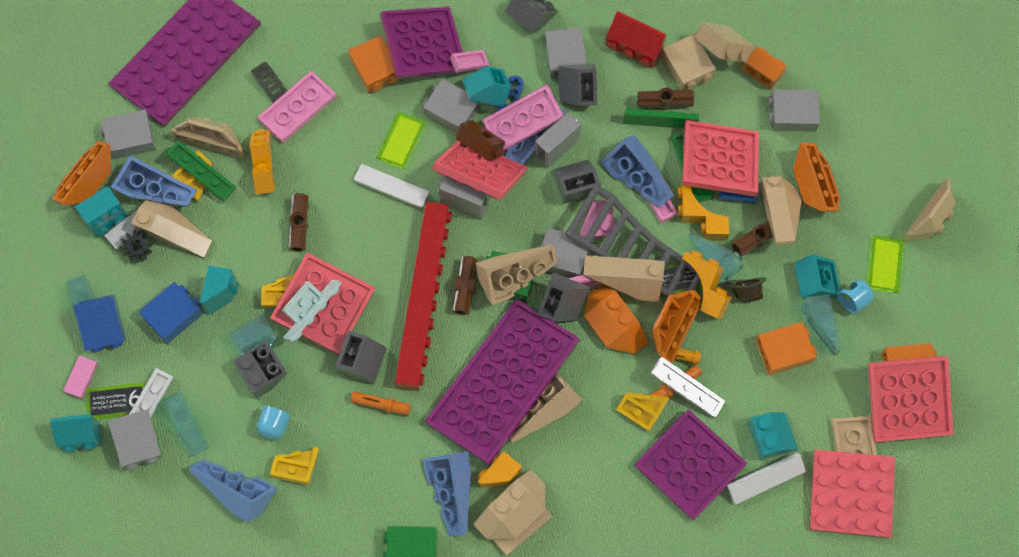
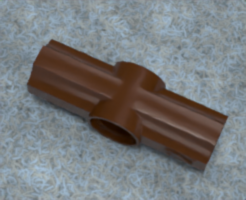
(654, 99)
(298, 233)
(751, 241)
(465, 285)

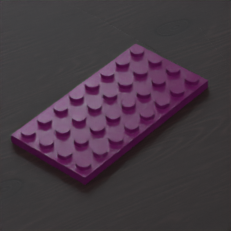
(183, 56)
(502, 382)

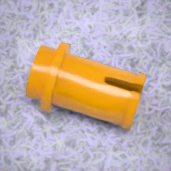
(688, 356)

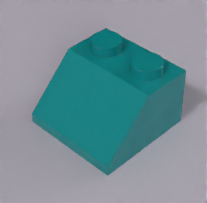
(817, 276)
(218, 289)
(76, 433)
(772, 434)

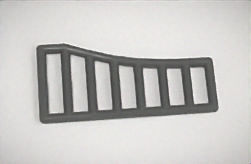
(639, 229)

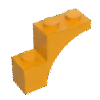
(262, 161)
(712, 225)
(714, 300)

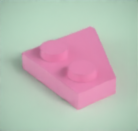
(607, 224)

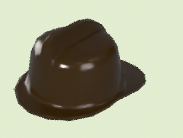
(746, 290)

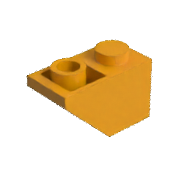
(501, 472)

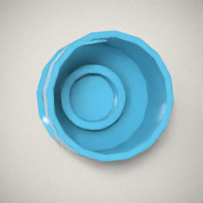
(860, 294)
(272, 423)

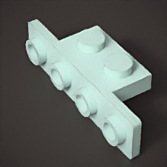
(305, 306)

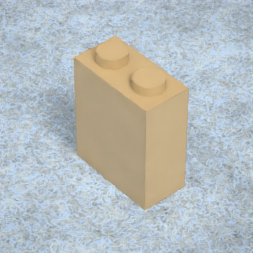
(724, 42)
(688, 63)

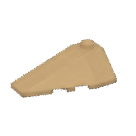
(782, 208)
(170, 226)
(509, 272)
(631, 276)
(553, 403)

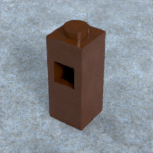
(480, 140)

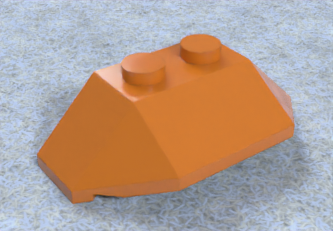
(85, 175)
(815, 179)
(613, 321)
(675, 322)

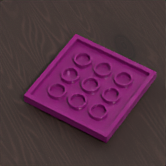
(421, 41)
(690, 464)

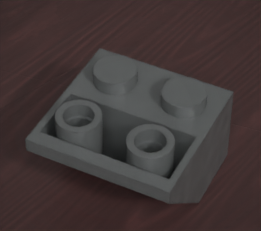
(532, 13)
(578, 84)
(576, 180)
(563, 299)
(360, 357)
(260, 369)

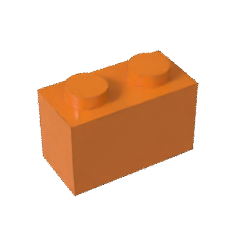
(764, 67)

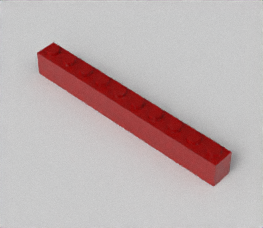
(422, 297)

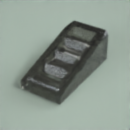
(262, 72)

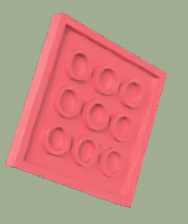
(720, 158)
(469, 168)
(341, 311)
(910, 398)
(852, 493)

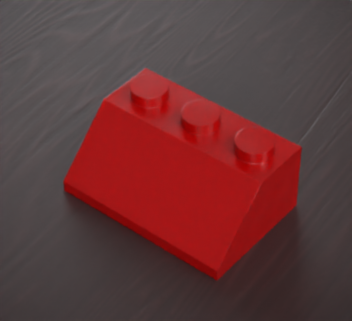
(635, 39)

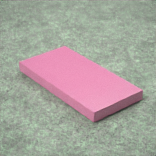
(297, 107)
(524, 117)

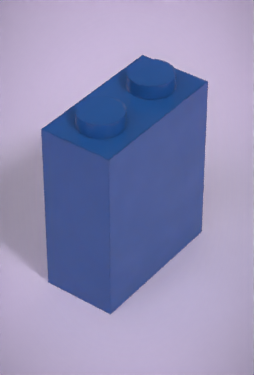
(171, 312)
(100, 323)

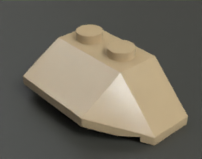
(209, 135)
(933, 214)
(513, 509)

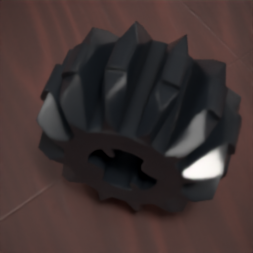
(129, 247)

